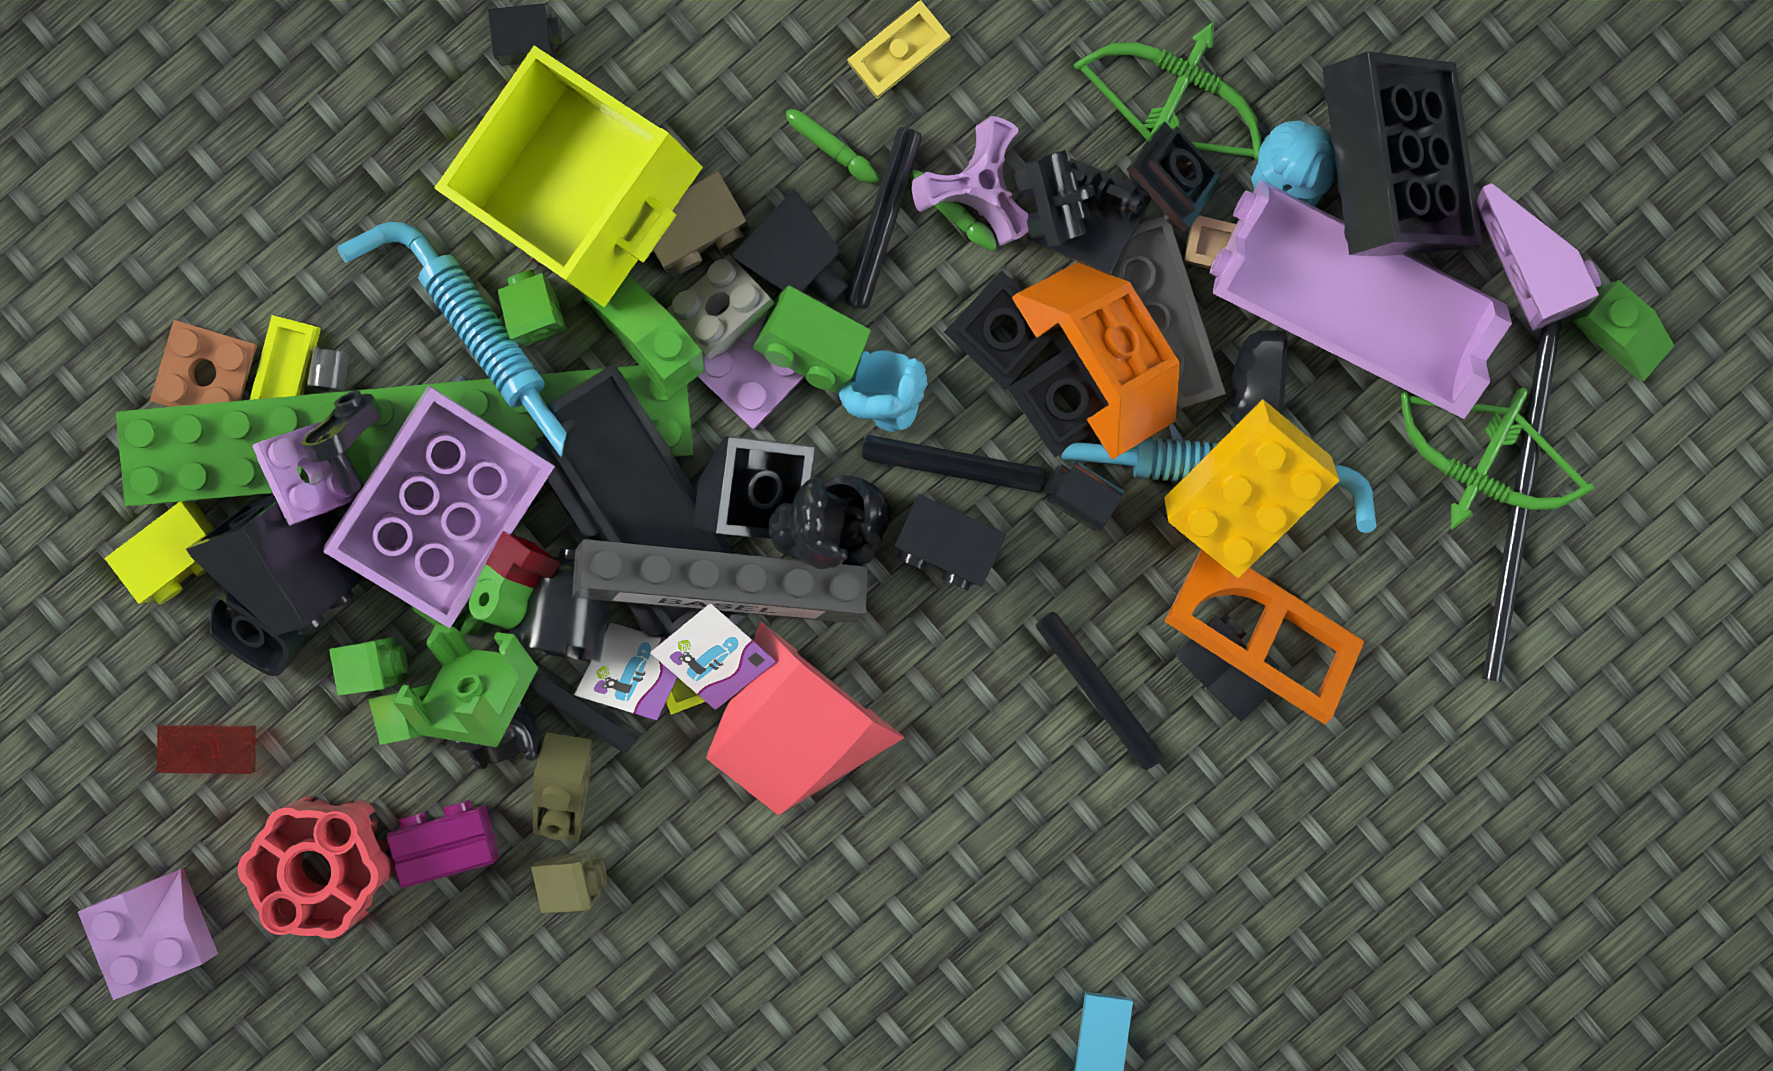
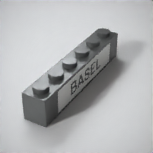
(724, 579)

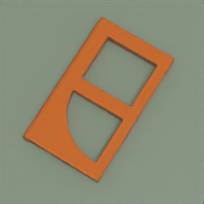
(1211, 579)

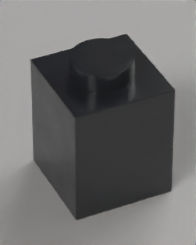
(519, 29)

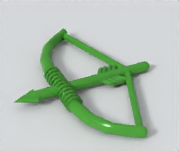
(1188, 72)
(1501, 433)

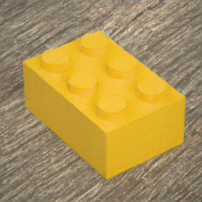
(1250, 489)

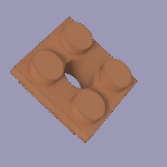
(185, 350)

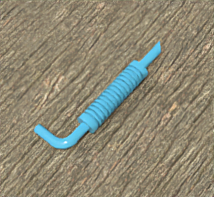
(471, 320)
(1179, 459)

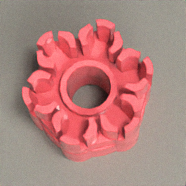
(278, 882)

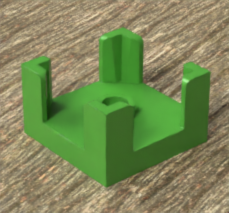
(473, 690)

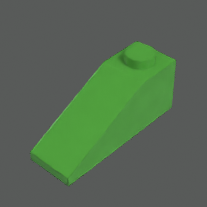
(651, 336)

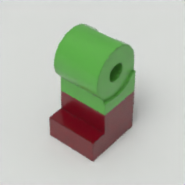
(509, 580)

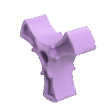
(980, 183)

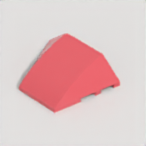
(794, 730)

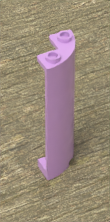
(1370, 310)

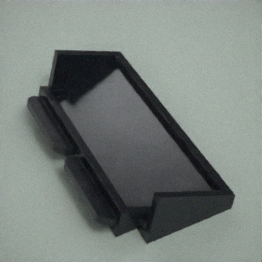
(625, 483)

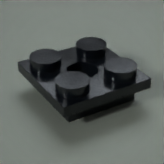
(1174, 175)
(973, 335)
(1035, 398)

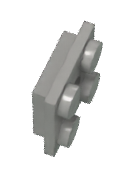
(721, 286)

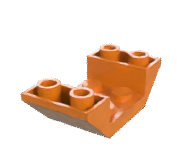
(1117, 347)

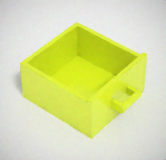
(570, 176)

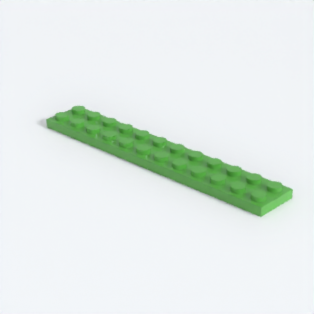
(211, 455)

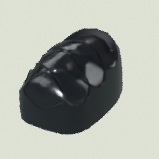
(1260, 372)
(249, 638)

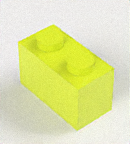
(157, 556)

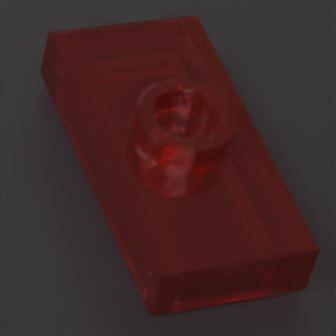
(206, 749)

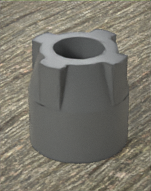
(328, 370)

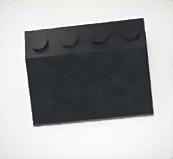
(1401, 155)

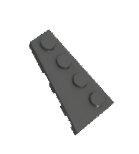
(1161, 281)

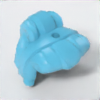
(1297, 157)
(885, 389)

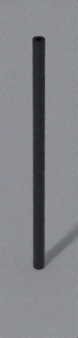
(1519, 516)

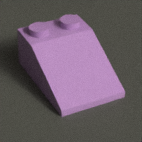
(1538, 262)

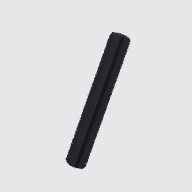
(883, 218)
(953, 463)
(1099, 690)

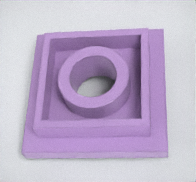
(298, 499)

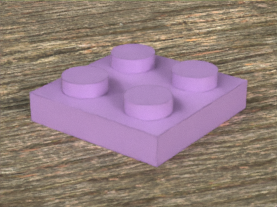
(748, 379)

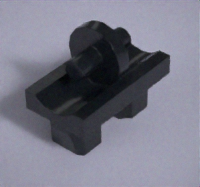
(1057, 198)

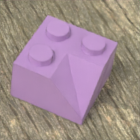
(148, 933)

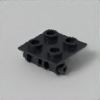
(1108, 221)

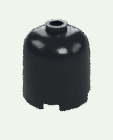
(562, 623)

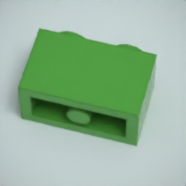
(811, 339)

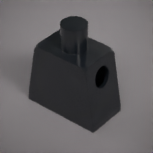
(793, 251)

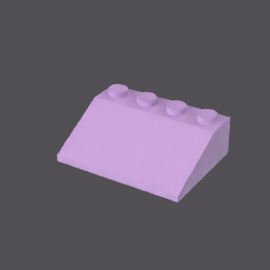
(437, 506)

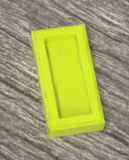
(285, 359)

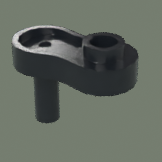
(330, 439)

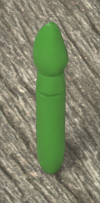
(856, 164)
(957, 214)

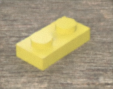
(898, 49)

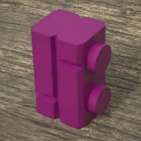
(442, 844)

